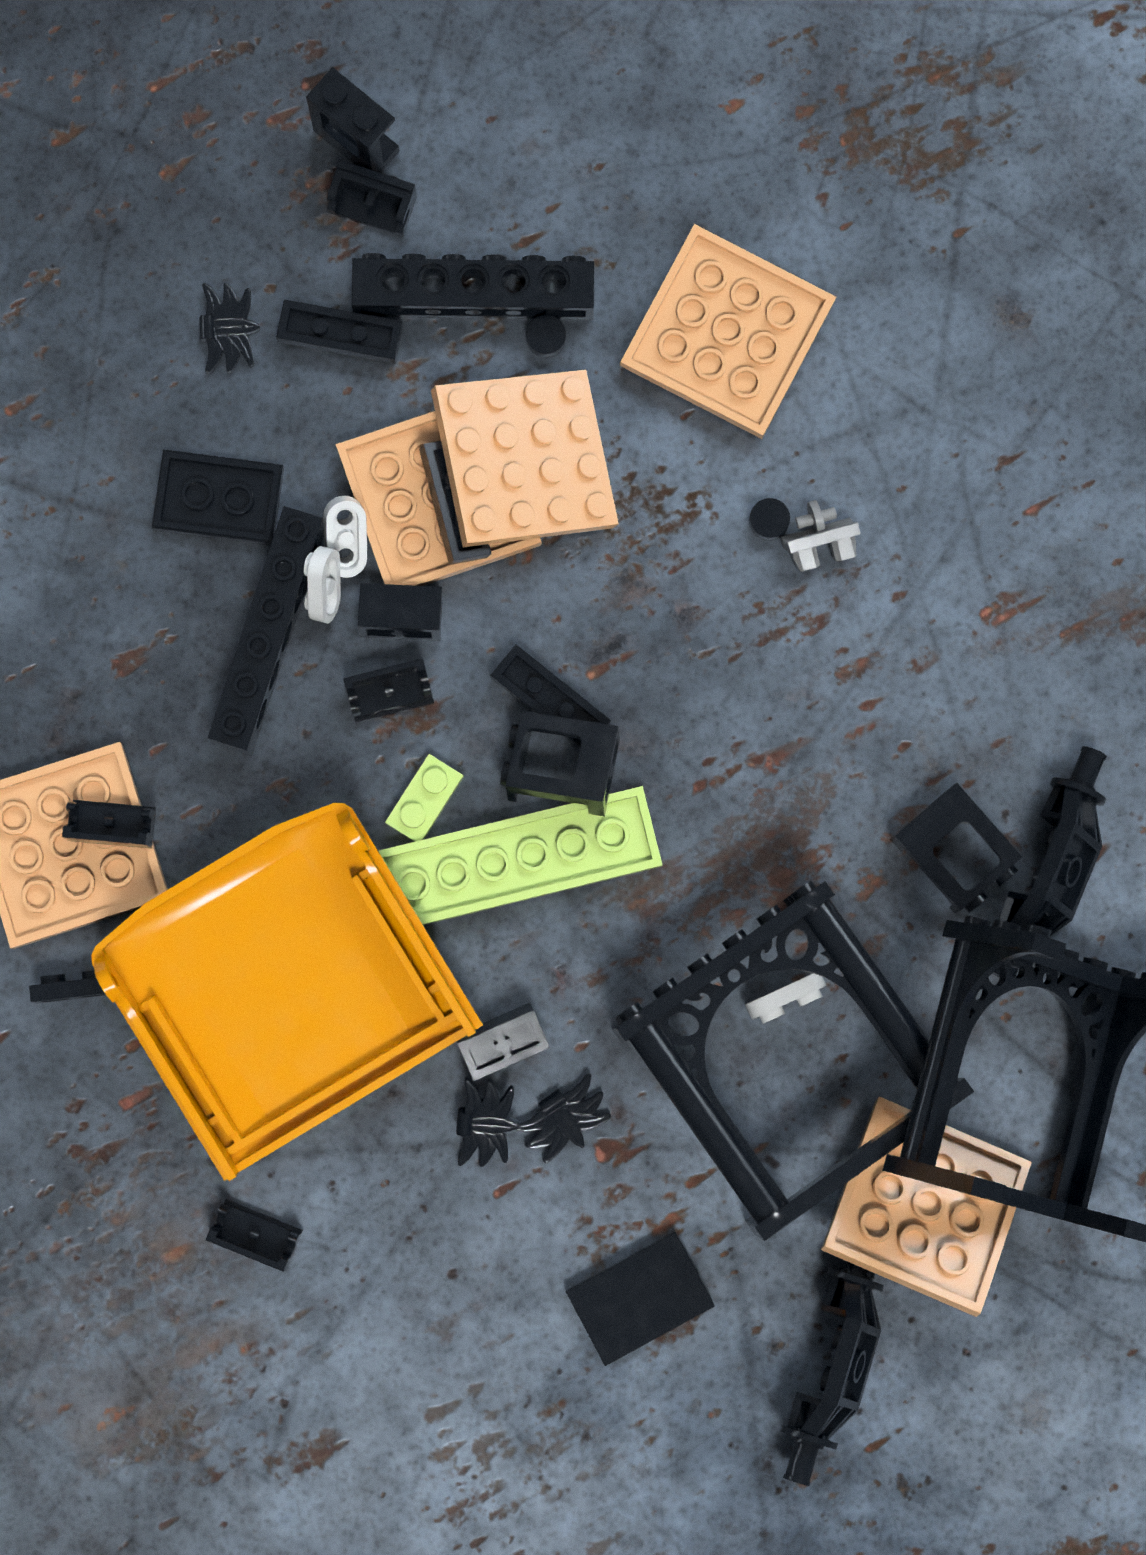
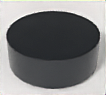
(546, 336)
(769, 519)

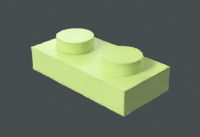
(424, 799)

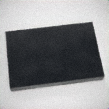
(217, 497)
(640, 1298)

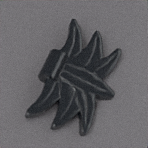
(227, 328)
(564, 1118)
(485, 1122)

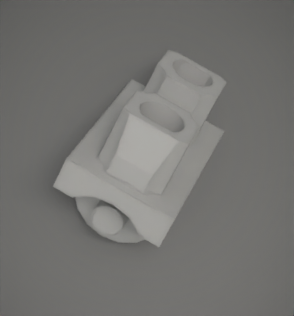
(838, 534)

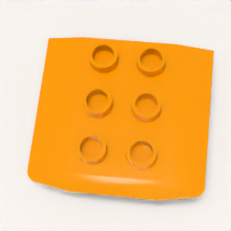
(282, 985)

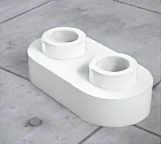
(346, 533)
(324, 584)
(771, 1005)

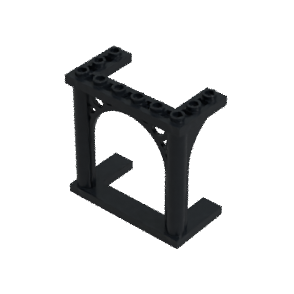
(1116, 1029)
(649, 1033)

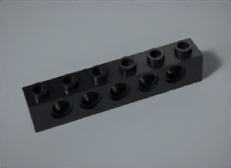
(454, 301)
(266, 633)

